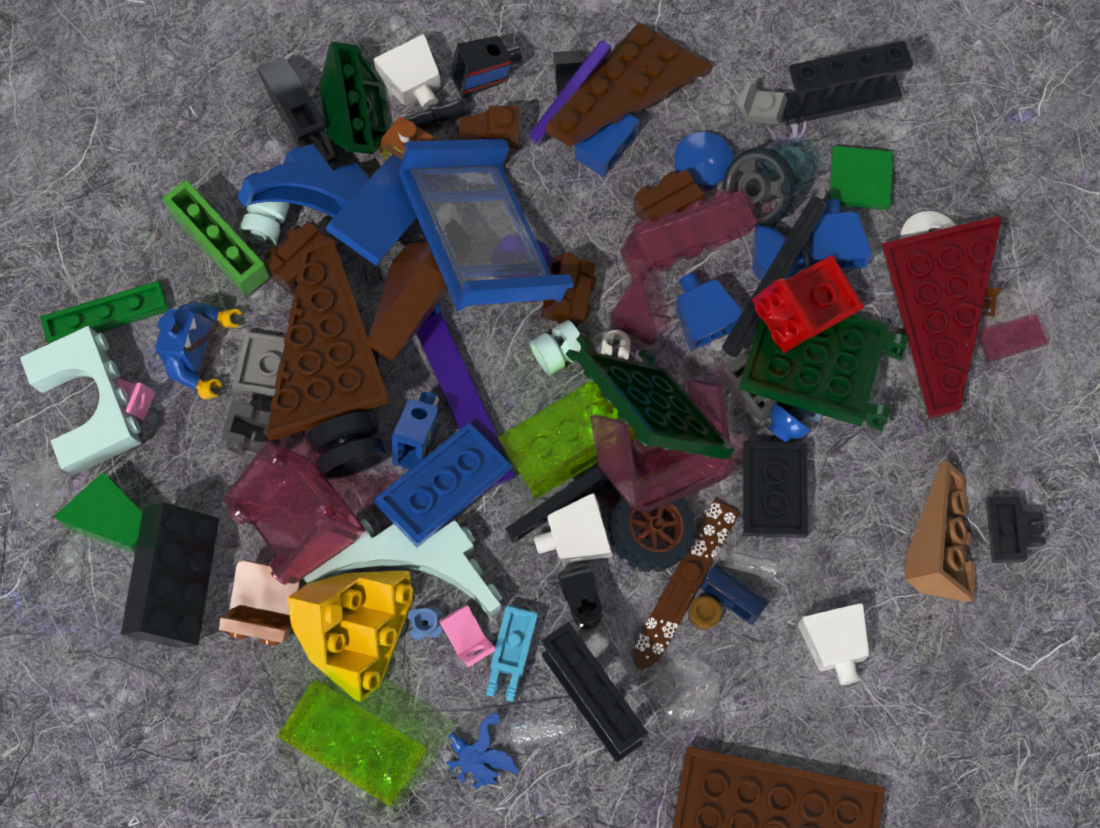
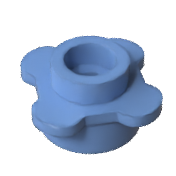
(418, 616)

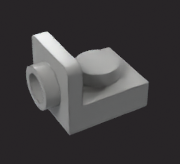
(761, 105)

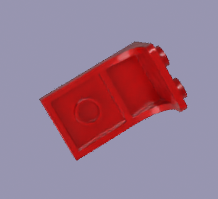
(806, 303)

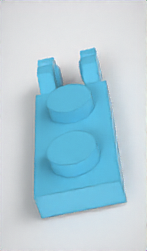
(512, 648)

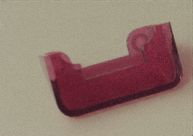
(292, 511)

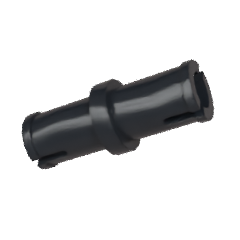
(437, 115)

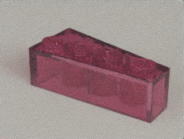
(686, 233)

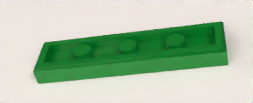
(107, 312)

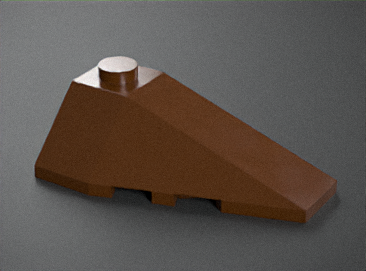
(407, 300)

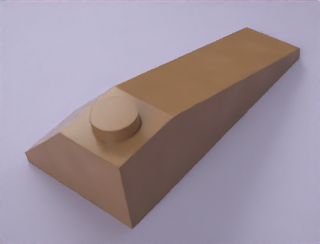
(938, 549)

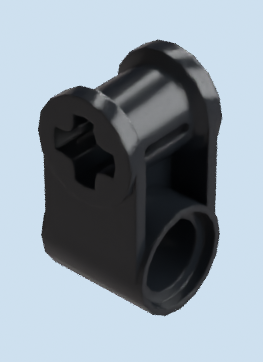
(580, 592)

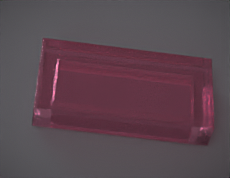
(1011, 338)

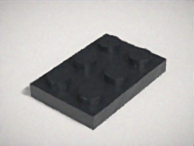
(774, 489)

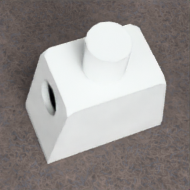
(410, 72)
(576, 532)
(837, 640)

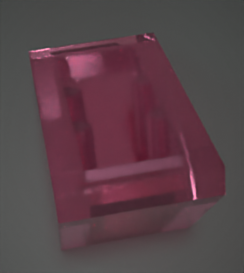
(634, 315)

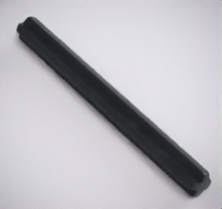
(778, 269)

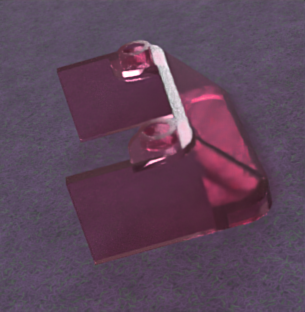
(661, 474)

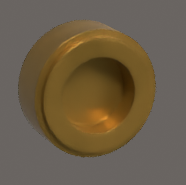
(705, 612)

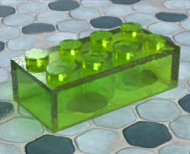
(558, 439)
(353, 744)

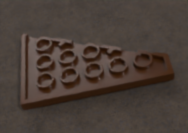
(325, 352)

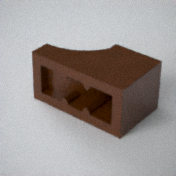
(495, 123)

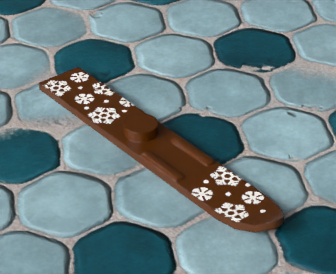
(683, 585)

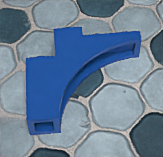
(304, 181)

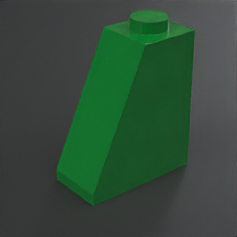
(103, 514)

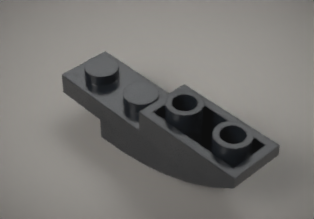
(296, 107)

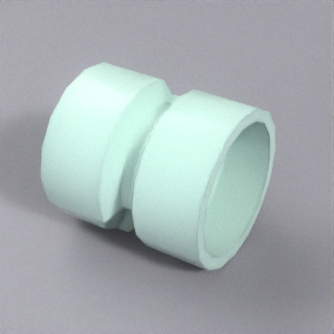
(263, 222)
(552, 349)

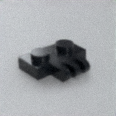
(1012, 530)

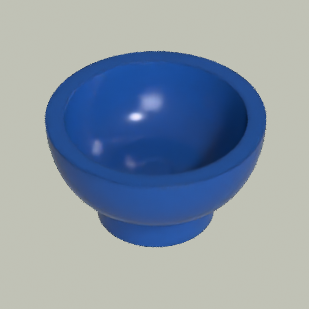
(785, 425)

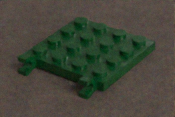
(826, 373)
(651, 402)

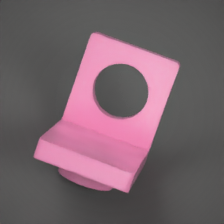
(139, 396)
(466, 636)

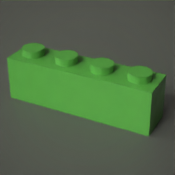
(215, 238)

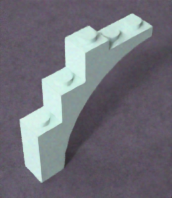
(440, 555)

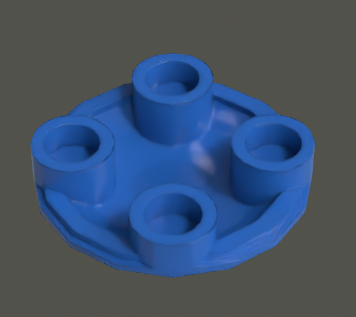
(704, 157)

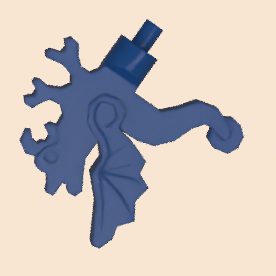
(472, 758)

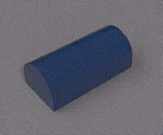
(734, 594)

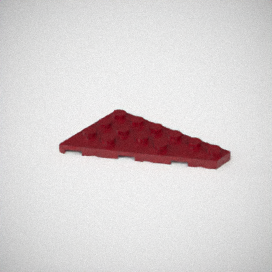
(940, 299)

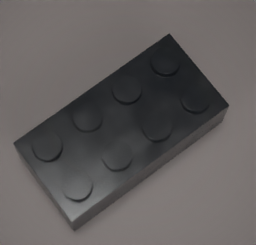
(170, 576)

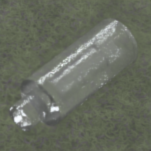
(747, 560)
(541, 729)

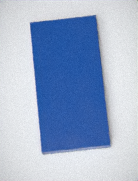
(375, 214)
(442, 484)

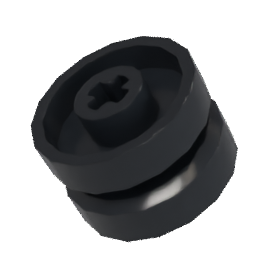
(347, 445)

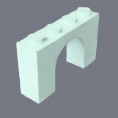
(111, 427)

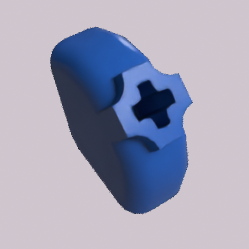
(765, 248)

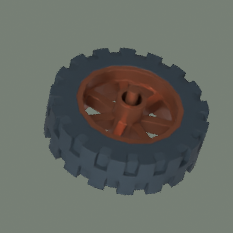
(650, 557)

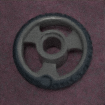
(770, 185)

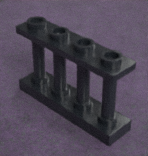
(846, 82)
(593, 692)

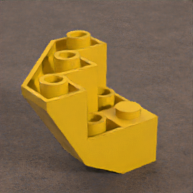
(352, 625)

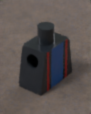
(482, 64)

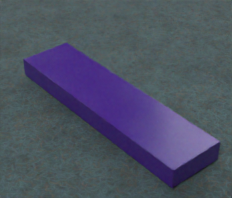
(591, 63)

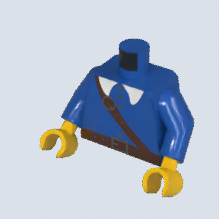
(186, 343)

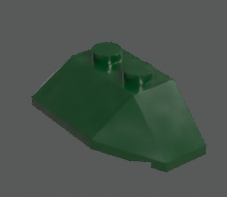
(353, 100)

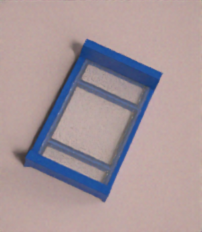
(476, 223)

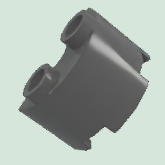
(246, 429)

